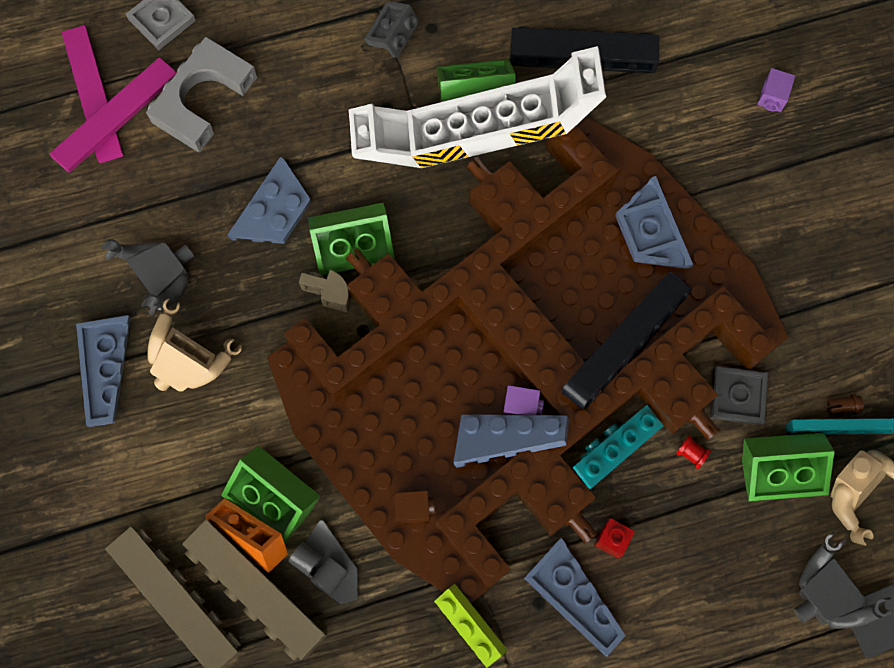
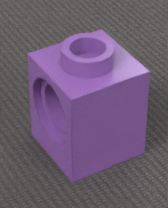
(776, 90)
(522, 401)

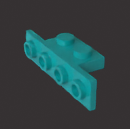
(616, 446)

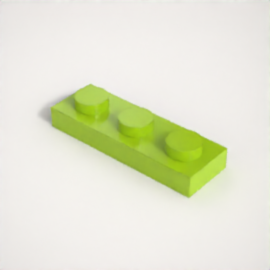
(471, 625)

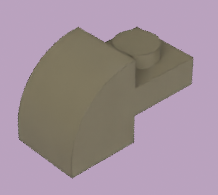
(332, 290)

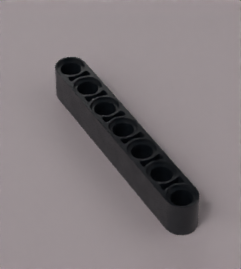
(626, 341)

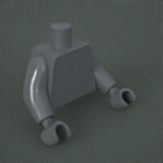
(156, 268)
(831, 593)

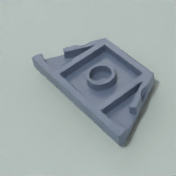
(273, 209)
(652, 229)

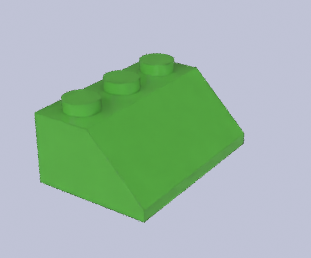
(473, 78)
(343, 231)
(787, 466)
(270, 492)

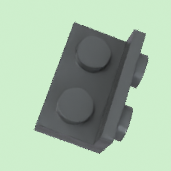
(392, 27)

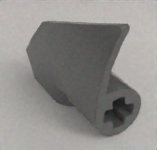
(327, 565)

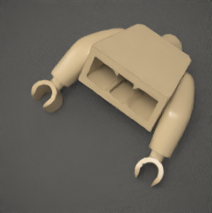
(180, 360)
(855, 485)

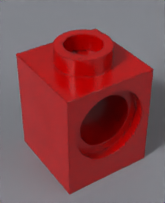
(614, 538)

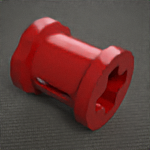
(693, 452)

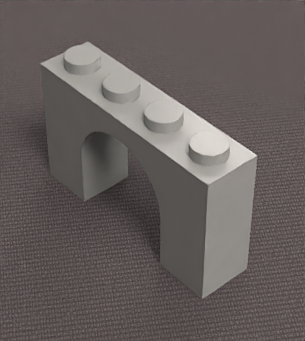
(206, 63)

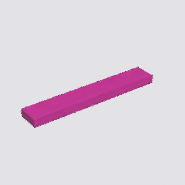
(89, 85)
(113, 115)

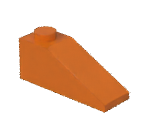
(248, 534)

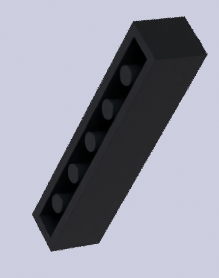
(555, 47)

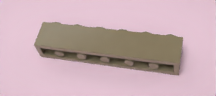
(255, 590)
(173, 600)

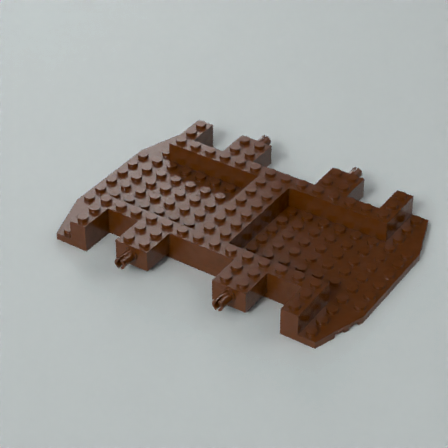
(521, 317)

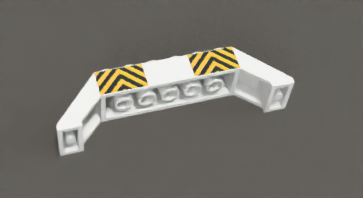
(481, 120)

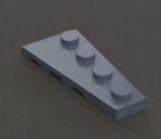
(102, 360)
(499, 435)
(568, 590)

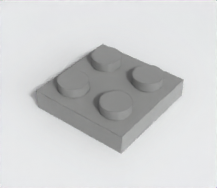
(160, 20)

